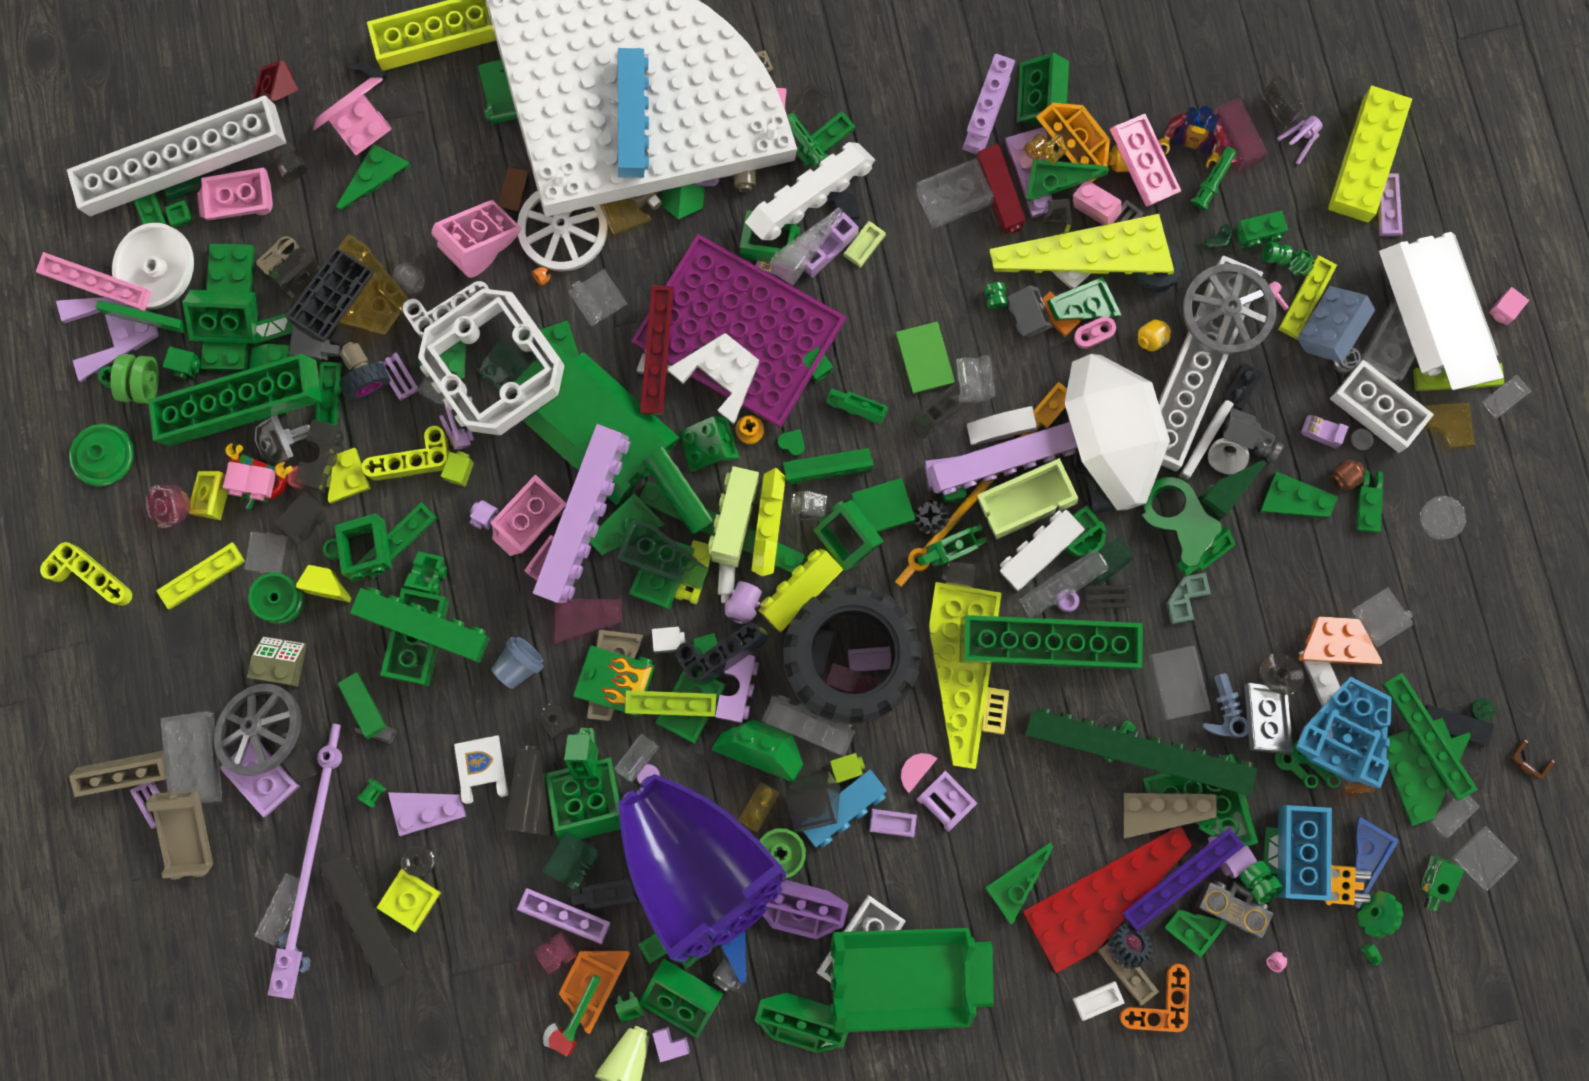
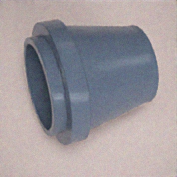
(517, 662)

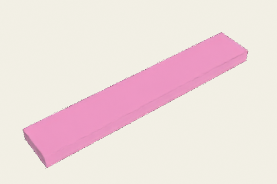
(94, 281)

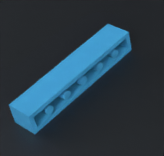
(631, 113)

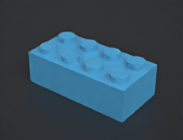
(1304, 852)

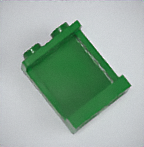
(885, 505)

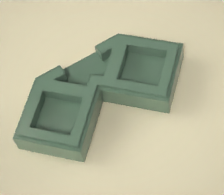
(1179, 603)

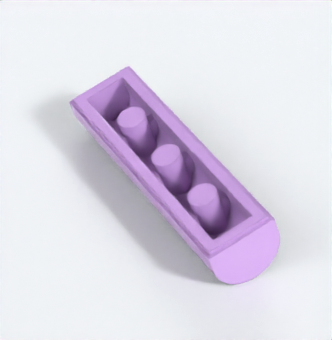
(563, 916)

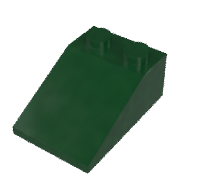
(1221, 497)

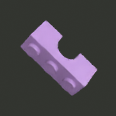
(839, 238)
(734, 707)

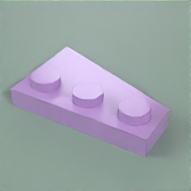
(422, 811)

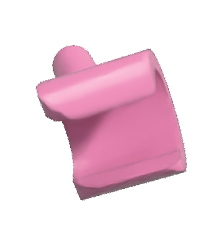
(1276, 287)

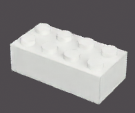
(1381, 406)
(1038, 553)

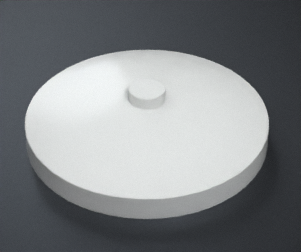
(156, 260)

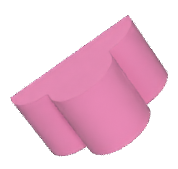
(475, 236)

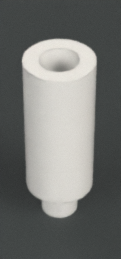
(726, 581)

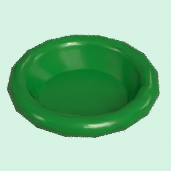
(101, 455)

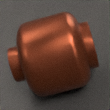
(1347, 475)

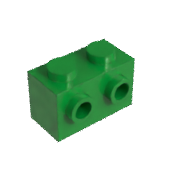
(1261, 229)

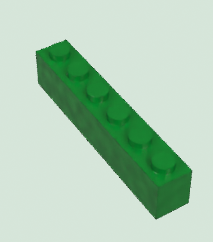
(420, 625)

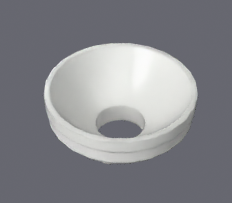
(1228, 462)

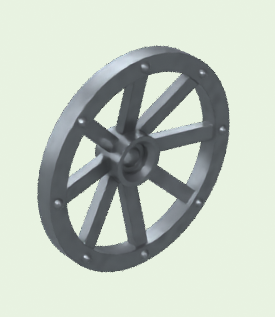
(1227, 312)
(255, 727)

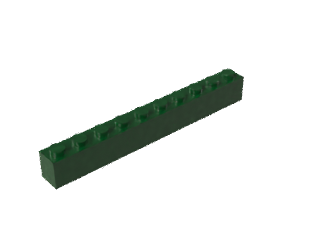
(1142, 752)

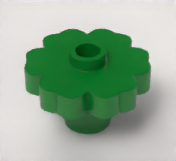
(1380, 915)

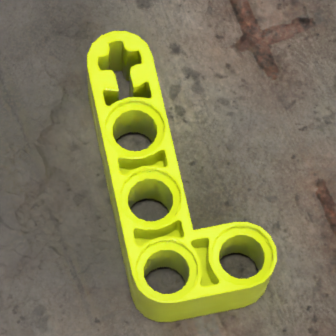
(406, 459)
(91, 576)

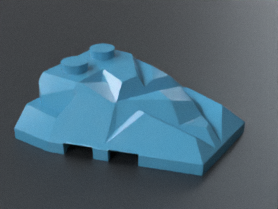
(1350, 734)

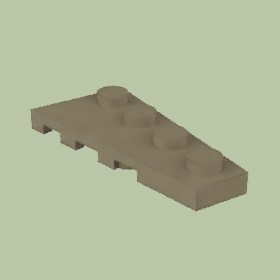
(620, 643)
(1156, 812)

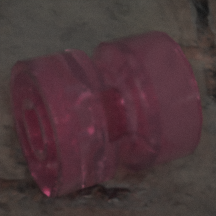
(558, 950)

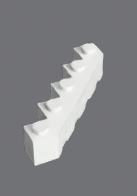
(810, 191)

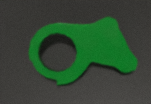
(1193, 525)

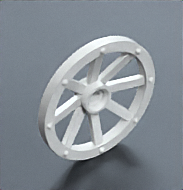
(563, 232)

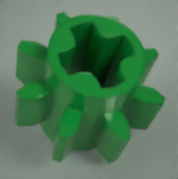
(1301, 262)

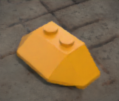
(1081, 133)

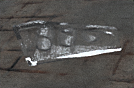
(798, 253)

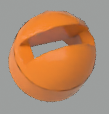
(540, 275)

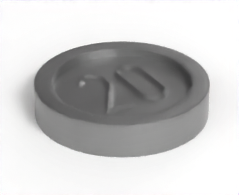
(1361, 439)

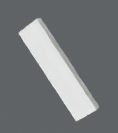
(1205, 440)

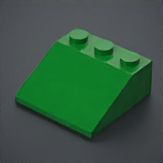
(584, 805)

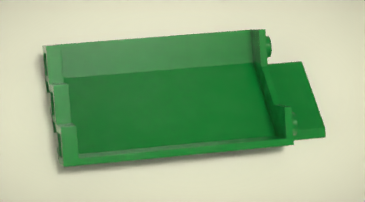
(592, 398)
(909, 979)

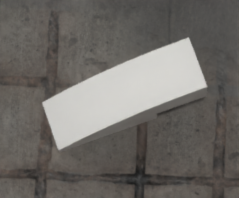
(1002, 426)

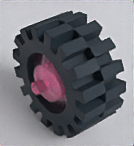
(1129, 946)

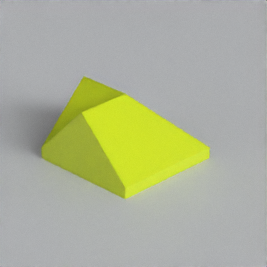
(322, 583)

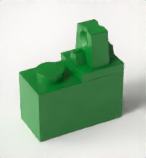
(582, 754)

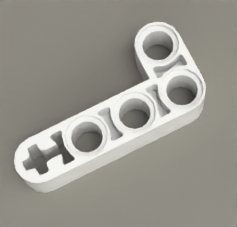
(424, 318)

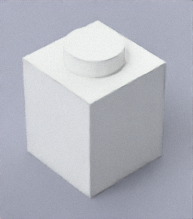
(667, 639)

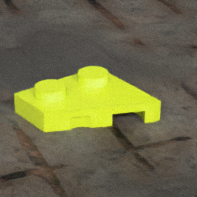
(347, 477)

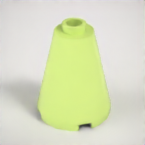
(627, 1058)

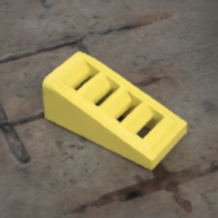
(991, 728)

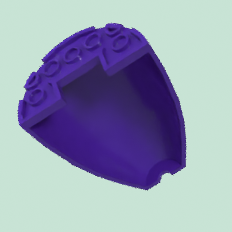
(694, 867)

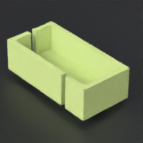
(1027, 498)
(734, 517)

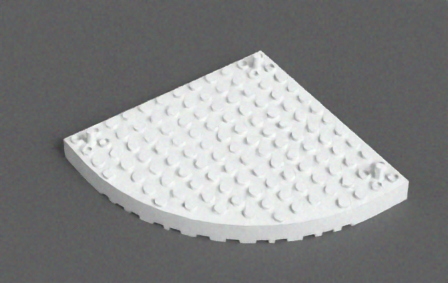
(707, 96)

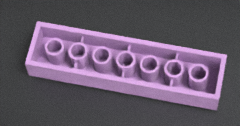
(581, 514)

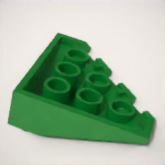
(1231, 806)

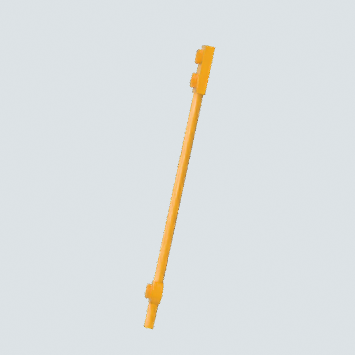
(1044, 415)

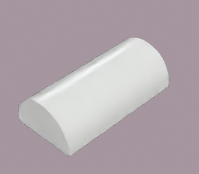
(869, 917)

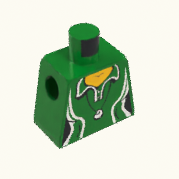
(1440, 881)

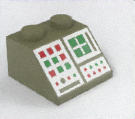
(277, 661)

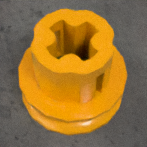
(749, 437)

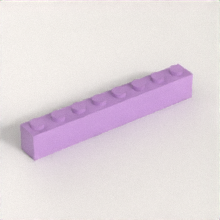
(1003, 458)

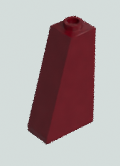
(1005, 200)

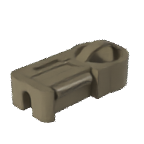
(274, 255)

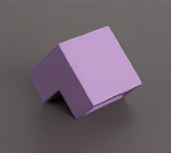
(667, 1048)

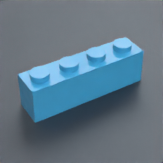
(851, 804)

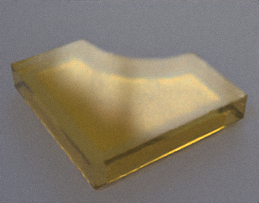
(1454, 422)

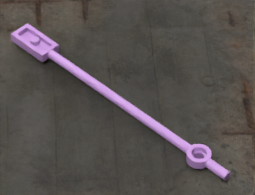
(288, 960)

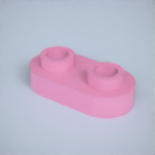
(1094, 333)

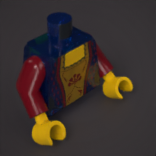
(1196, 130)

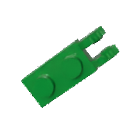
(1370, 504)

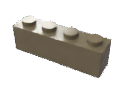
(118, 774)

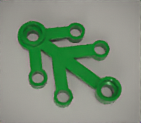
(1294, 766)

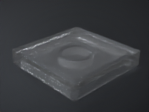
(1485, 858)

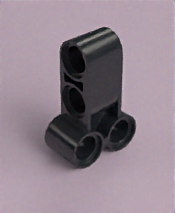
(1096, 497)

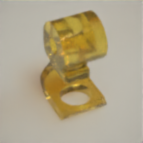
(1040, 146)

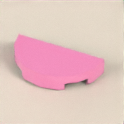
(915, 769)

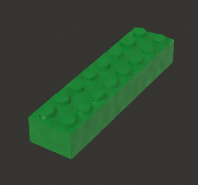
(235, 400)
(1051, 642)

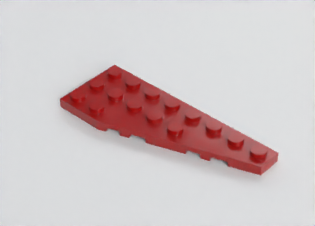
(1089, 910)

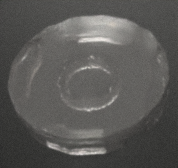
(1442, 517)

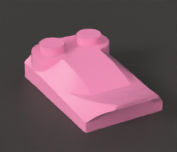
(235, 194)
(526, 516)

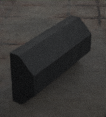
(329, 295)

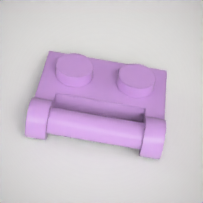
(952, 795)

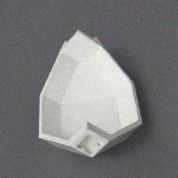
(1116, 428)

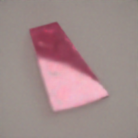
(585, 616)

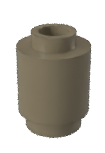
(745, 181)
(353, 356)

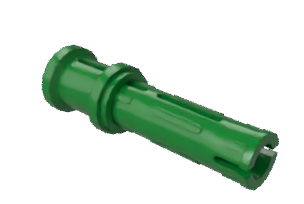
(812, 148)
(1209, 187)

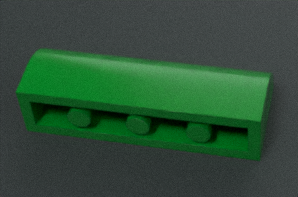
(677, 490)

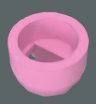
(1273, 965)

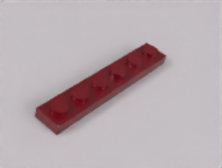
(657, 350)

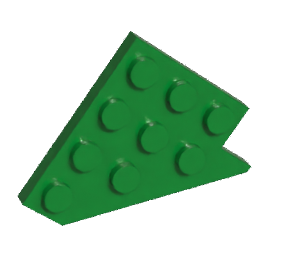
(1414, 774)

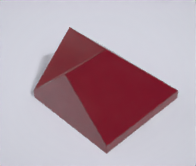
(275, 81)

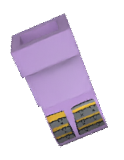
(1324, 431)

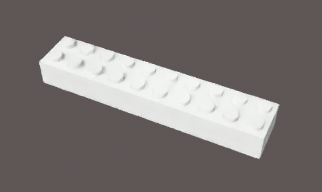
(176, 156)
(1197, 372)

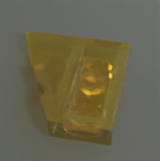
(623, 215)

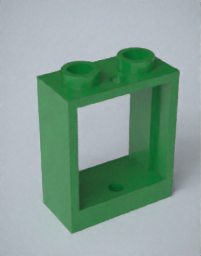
(762, 253)
(860, 525)
(357, 527)

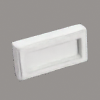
(1098, 1001)

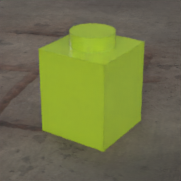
(457, 468)
(847, 767)

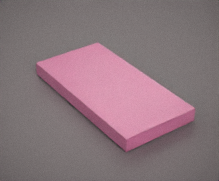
(1145, 160)

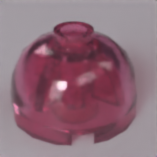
(167, 504)

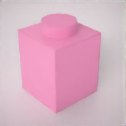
(1508, 306)

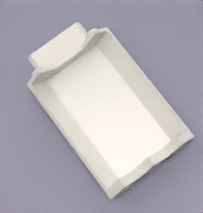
(1442, 310)

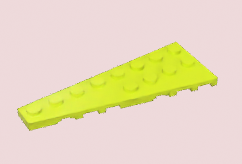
(1114, 247)

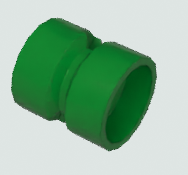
(1261, 882)

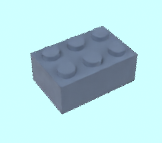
(1336, 324)

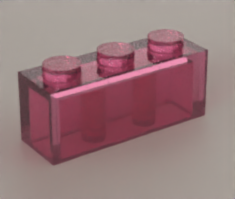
(1240, 134)

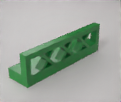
(828, 466)

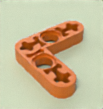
(1164, 1014)

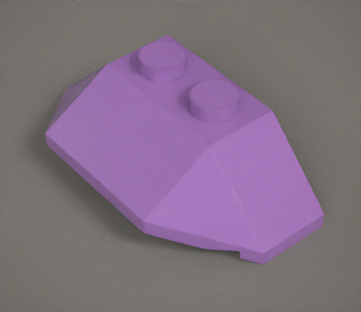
(806, 910)

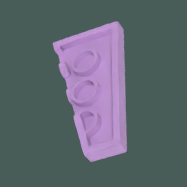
(1023, 166)

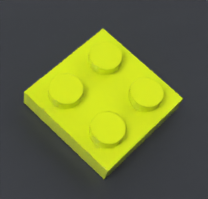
(408, 900)

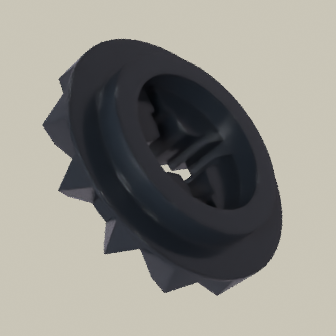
(938, 523)

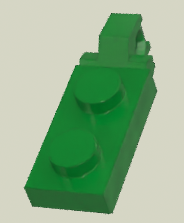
(857, 405)
(1219, 547)

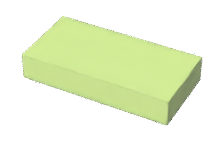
(864, 244)

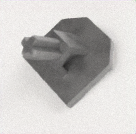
(275, 442)

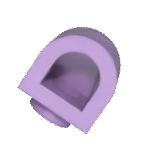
(482, 515)

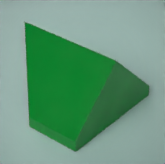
(683, 200)

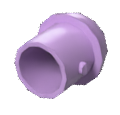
(743, 603)

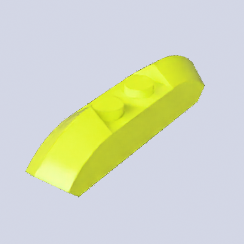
(768, 522)

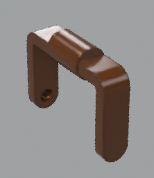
(1527, 768)

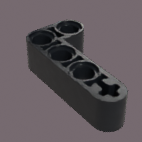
(724, 649)

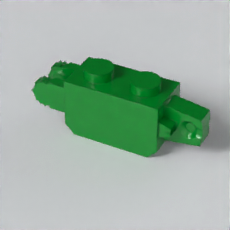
(952, 547)

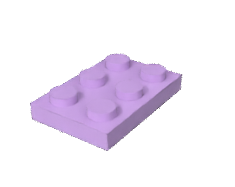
(264, 790)

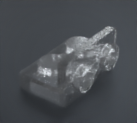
(975, 379)

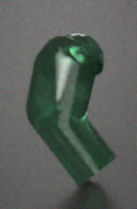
(1221, 239)

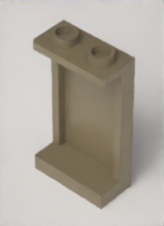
(181, 833)

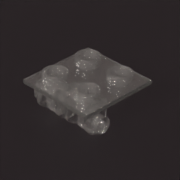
(597, 297)
(1383, 617)

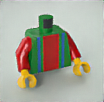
(280, 478)

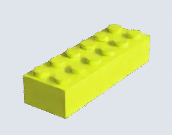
(430, 32)
(1370, 154)

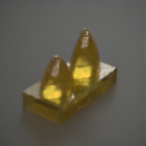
(759, 806)

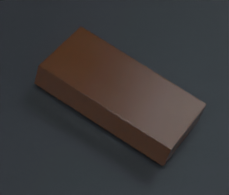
(513, 189)

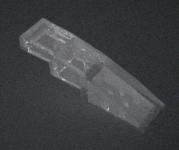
(1063, 583)

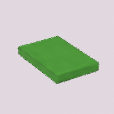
(925, 358)

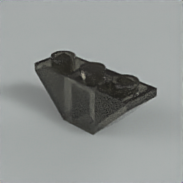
(299, 760)

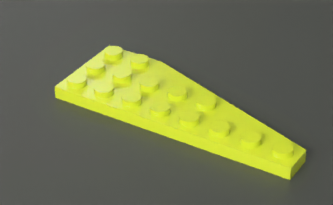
(960, 684)

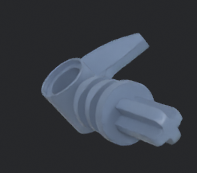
(1232, 714)

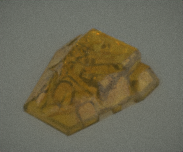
(380, 299)

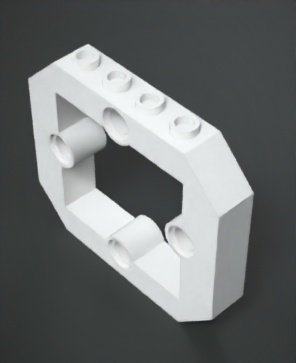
(473, 314)

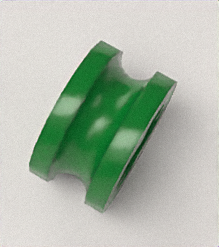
(102, 375)

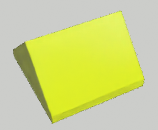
(208, 495)

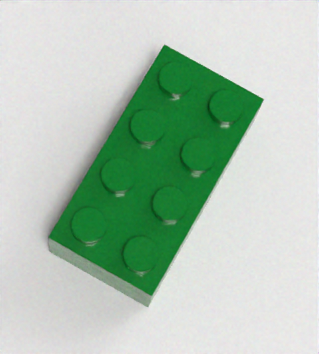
(410, 658)

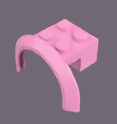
(356, 118)

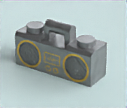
(1242, 914)

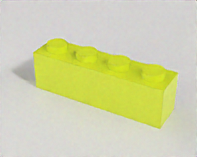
(801, 587)

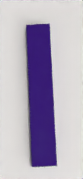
(1183, 879)

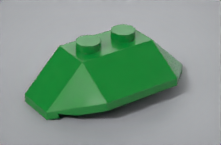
(761, 748)
(799, 1023)

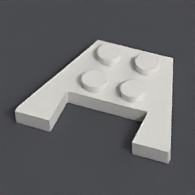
(726, 364)

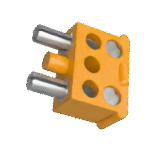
(1336, 885)

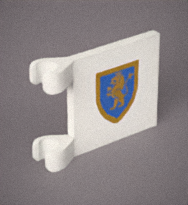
(480, 764)

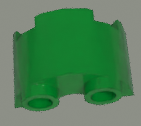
(426, 573)

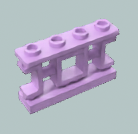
(988, 104)

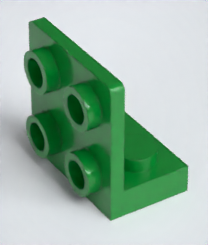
(708, 443)

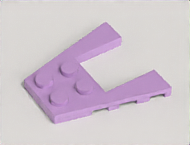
(125, 334)

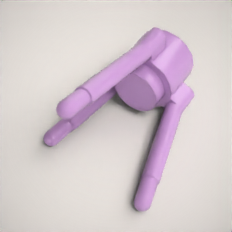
(1307, 129)
(457, 438)

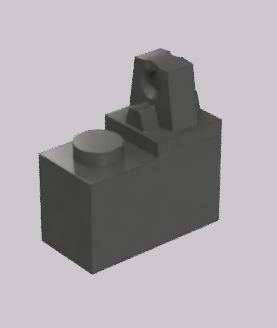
(312, 348)
(1245, 430)

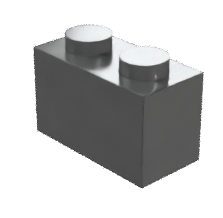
(1029, 311)

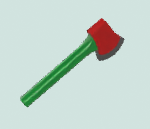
(561, 1039)

